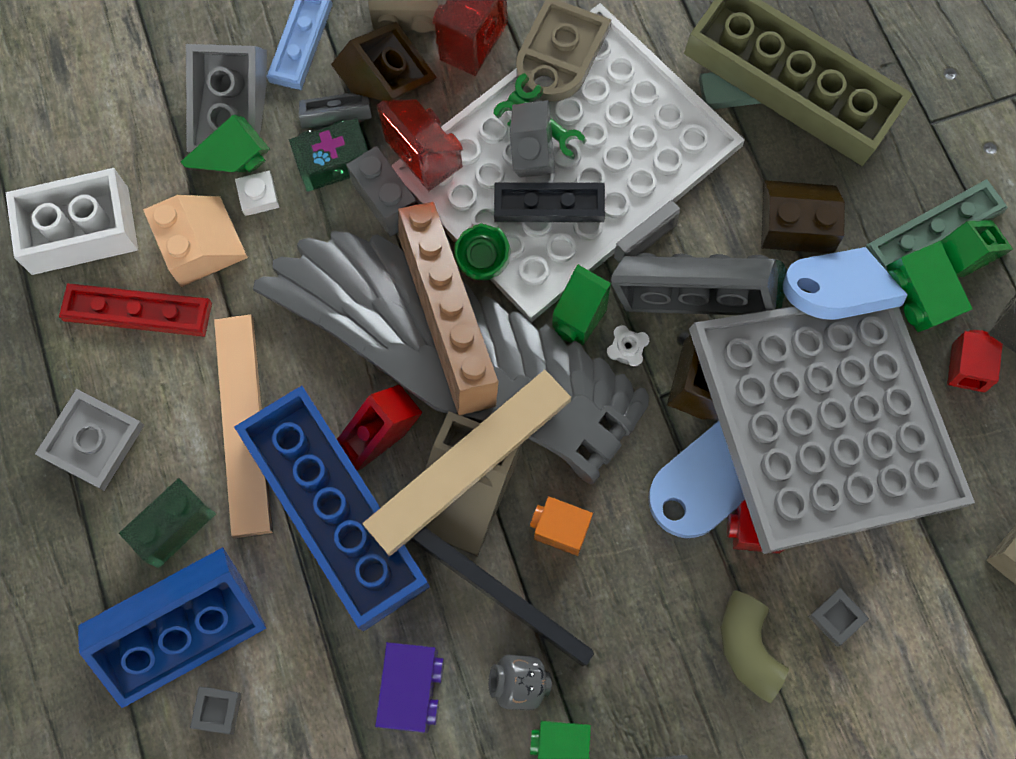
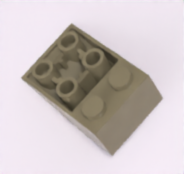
(470, 516)

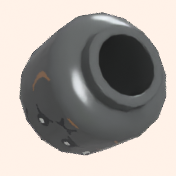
(519, 682)

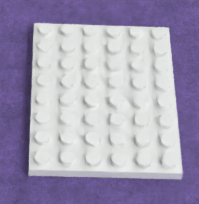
(644, 141)

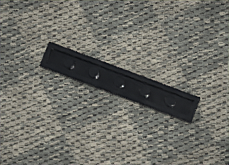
(503, 596)

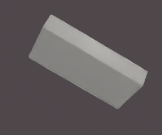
(648, 231)

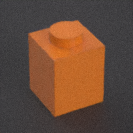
(561, 525)

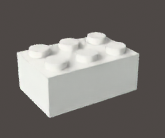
(71, 221)

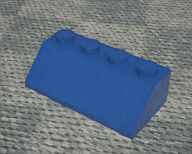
(170, 628)

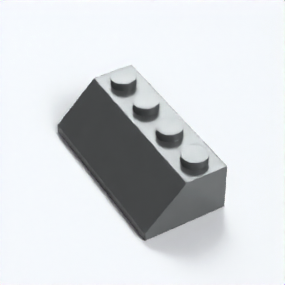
(696, 284)

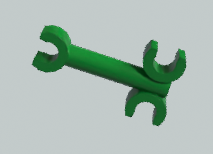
(519, 96)

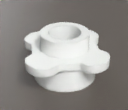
(628, 356)

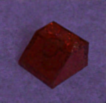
(469, 31)
(420, 141)

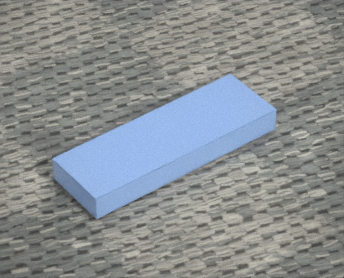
(299, 43)

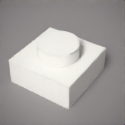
(257, 193)

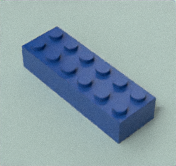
(329, 506)

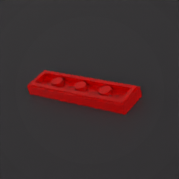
(135, 309)

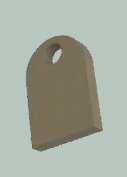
(561, 47)

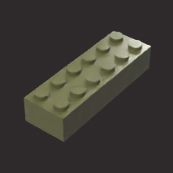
(798, 75)

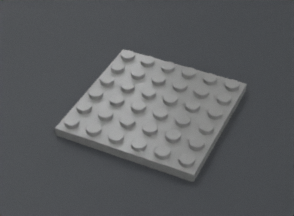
(828, 423)

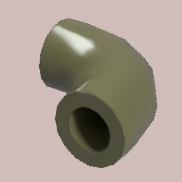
(745, 650)

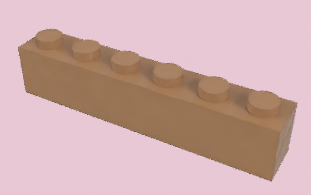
(447, 309)

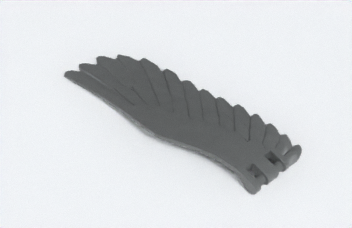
(372, 305)

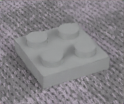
(90, 439)

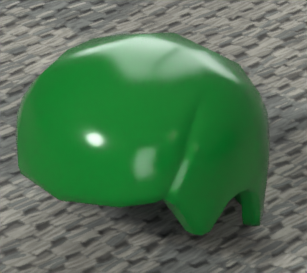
(482, 252)

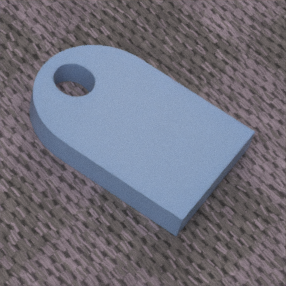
(841, 285)
(702, 482)

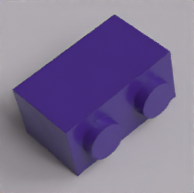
(408, 688)

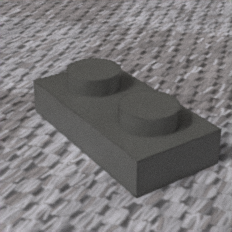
(324, 111)

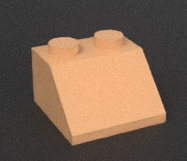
(194, 236)

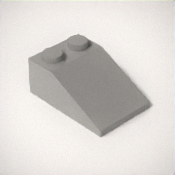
(223, 84)

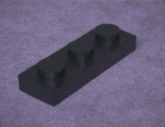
(549, 202)

